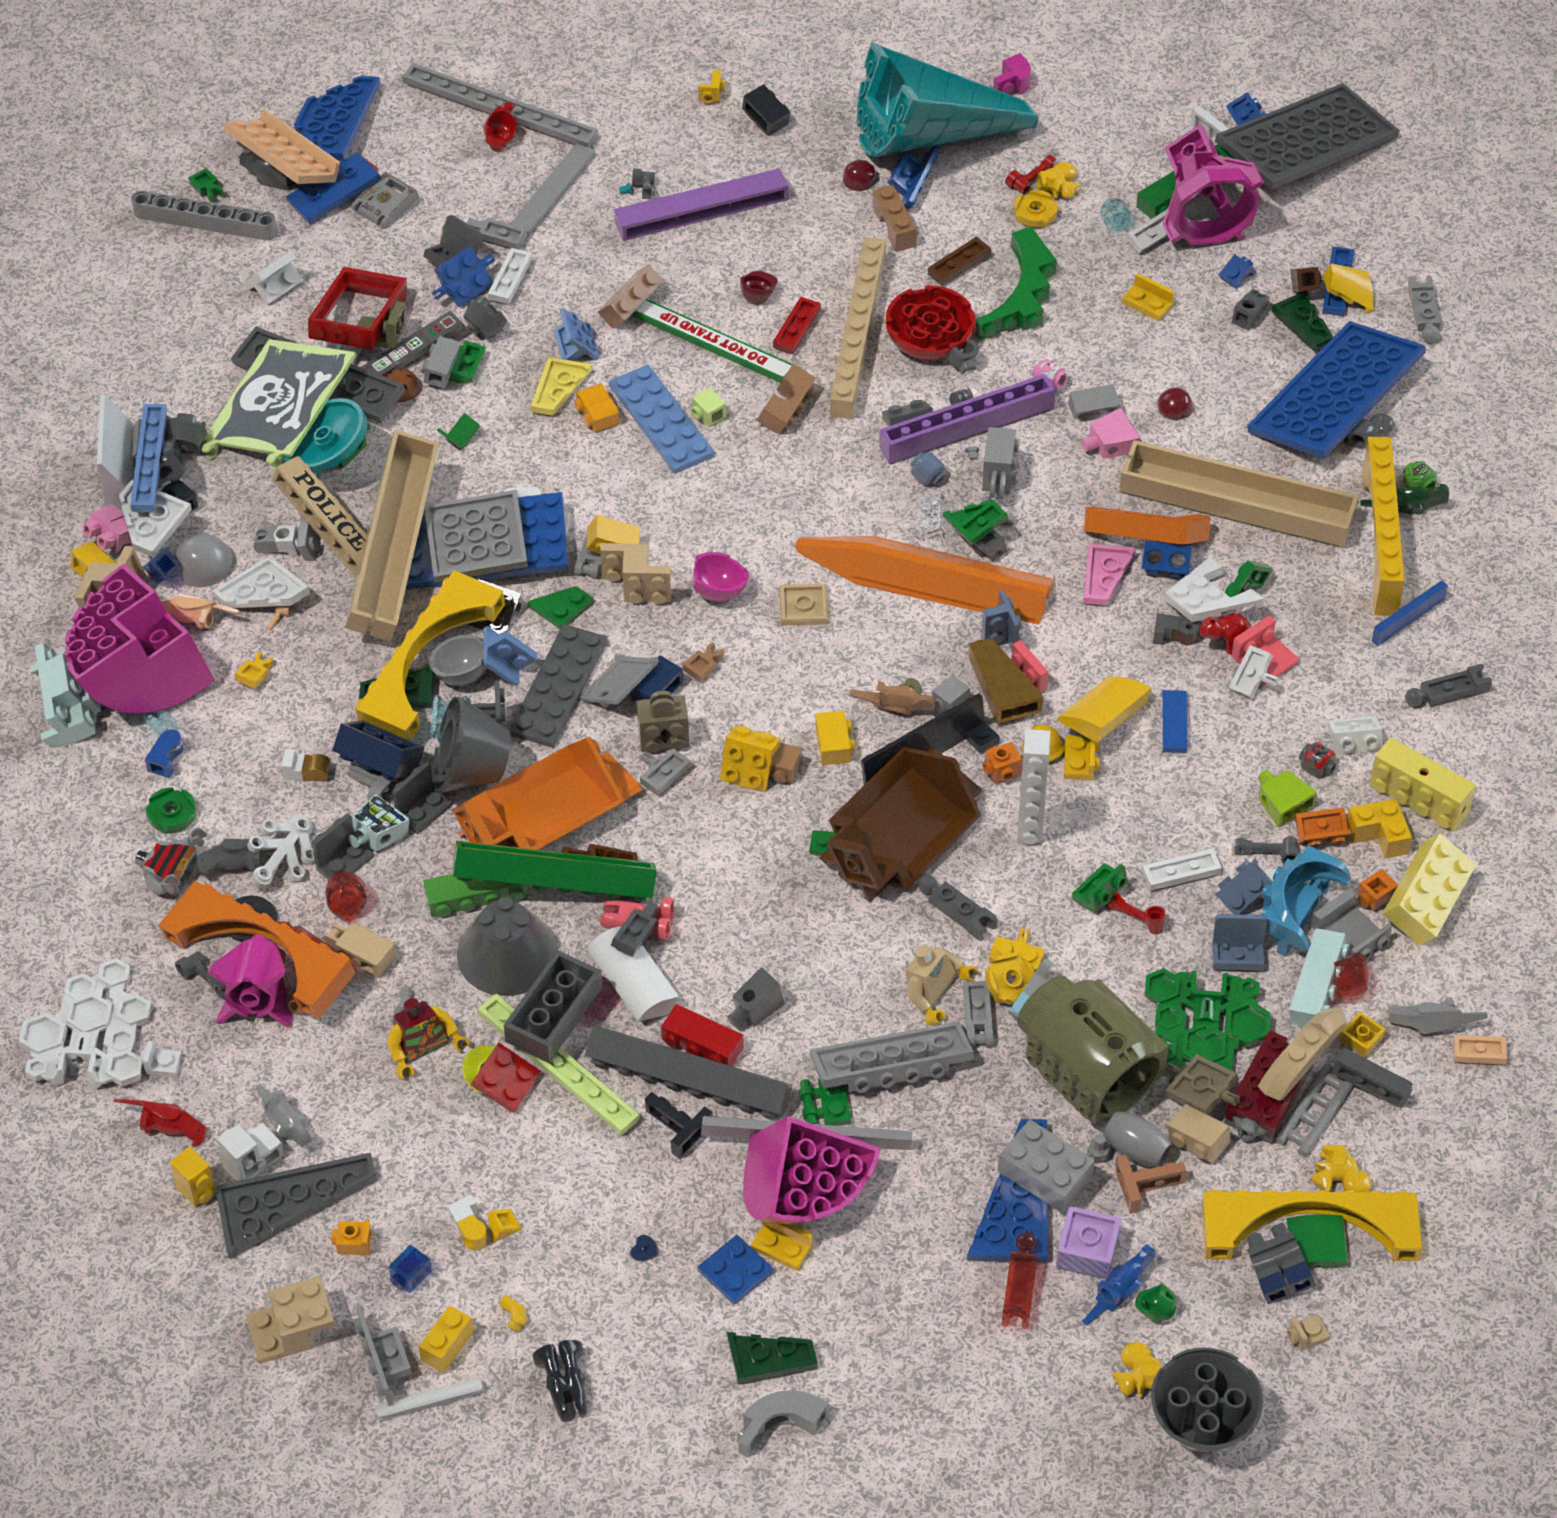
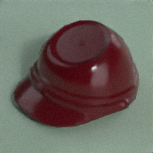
(758, 286)

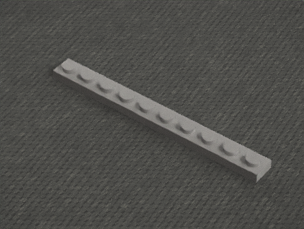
(488, 100)

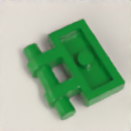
(833, 1102)

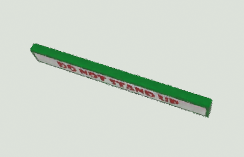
(712, 340)

